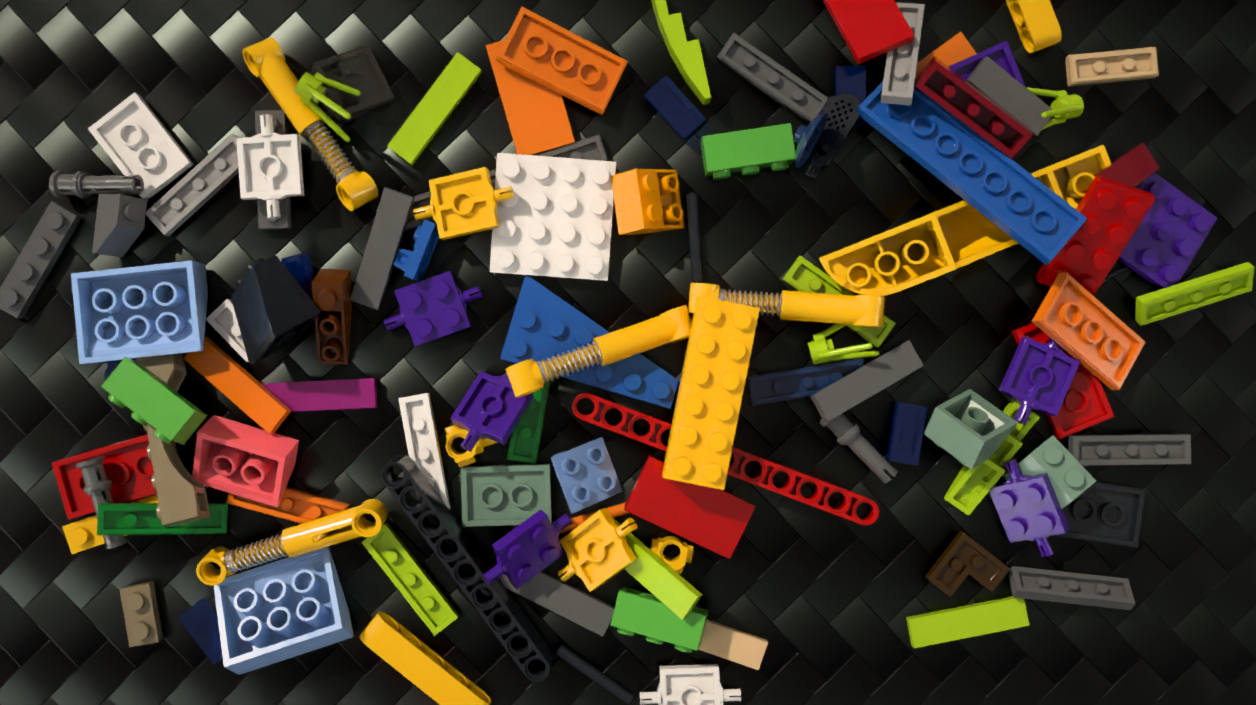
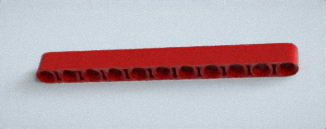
(767, 468)

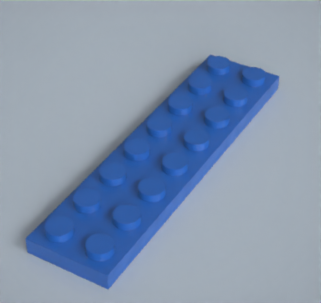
(976, 171)

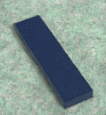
(797, 382)

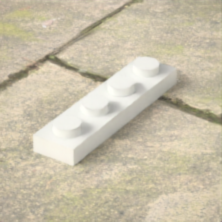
(423, 441)

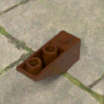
(332, 297)

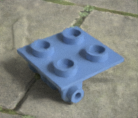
(586, 474)

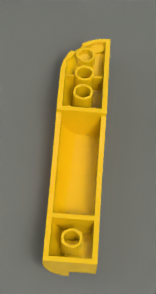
(947, 236)

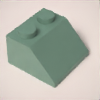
(969, 428)
(1064, 471)

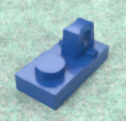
(416, 262)

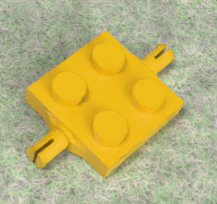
(464, 203)
(597, 549)

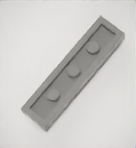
(902, 61)
(196, 187)

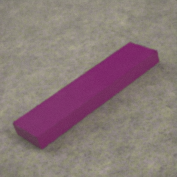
(326, 394)

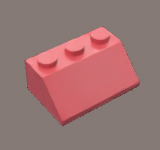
(244, 460)

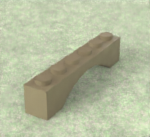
(179, 494)

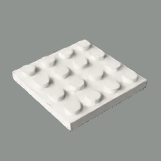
(556, 219)

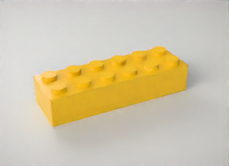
(710, 392)

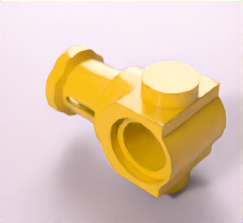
(464, 458)
(677, 562)

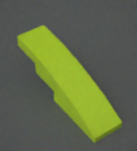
(685, 53)
(974, 484)

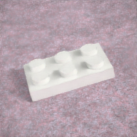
(141, 145)

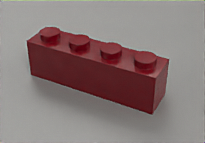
(973, 107)

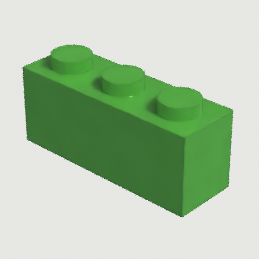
(748, 151)
(153, 402)
(648, 616)

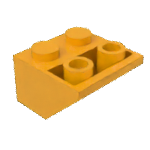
(647, 201)

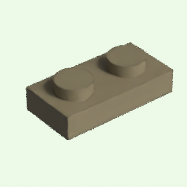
(141, 614)

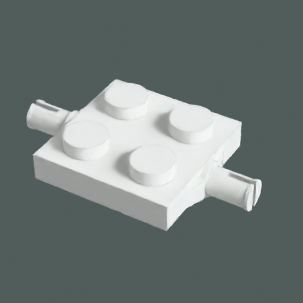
(270, 166)
(690, 687)

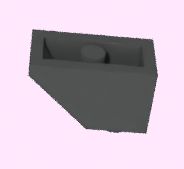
(118, 223)

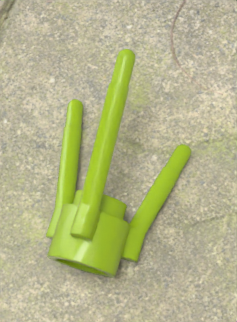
(313, 91)
(1063, 106)
(823, 351)

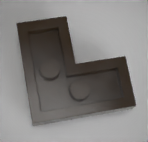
(962, 559)

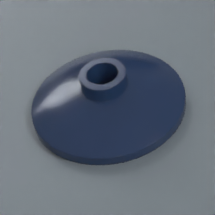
(808, 137)

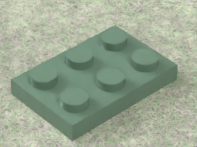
(504, 493)

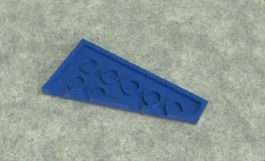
(548, 326)

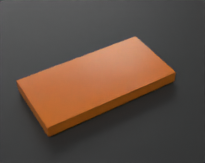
(561, 61)
(532, 110)
(1088, 331)

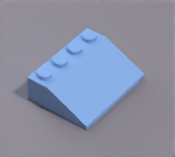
(140, 311)
(281, 611)

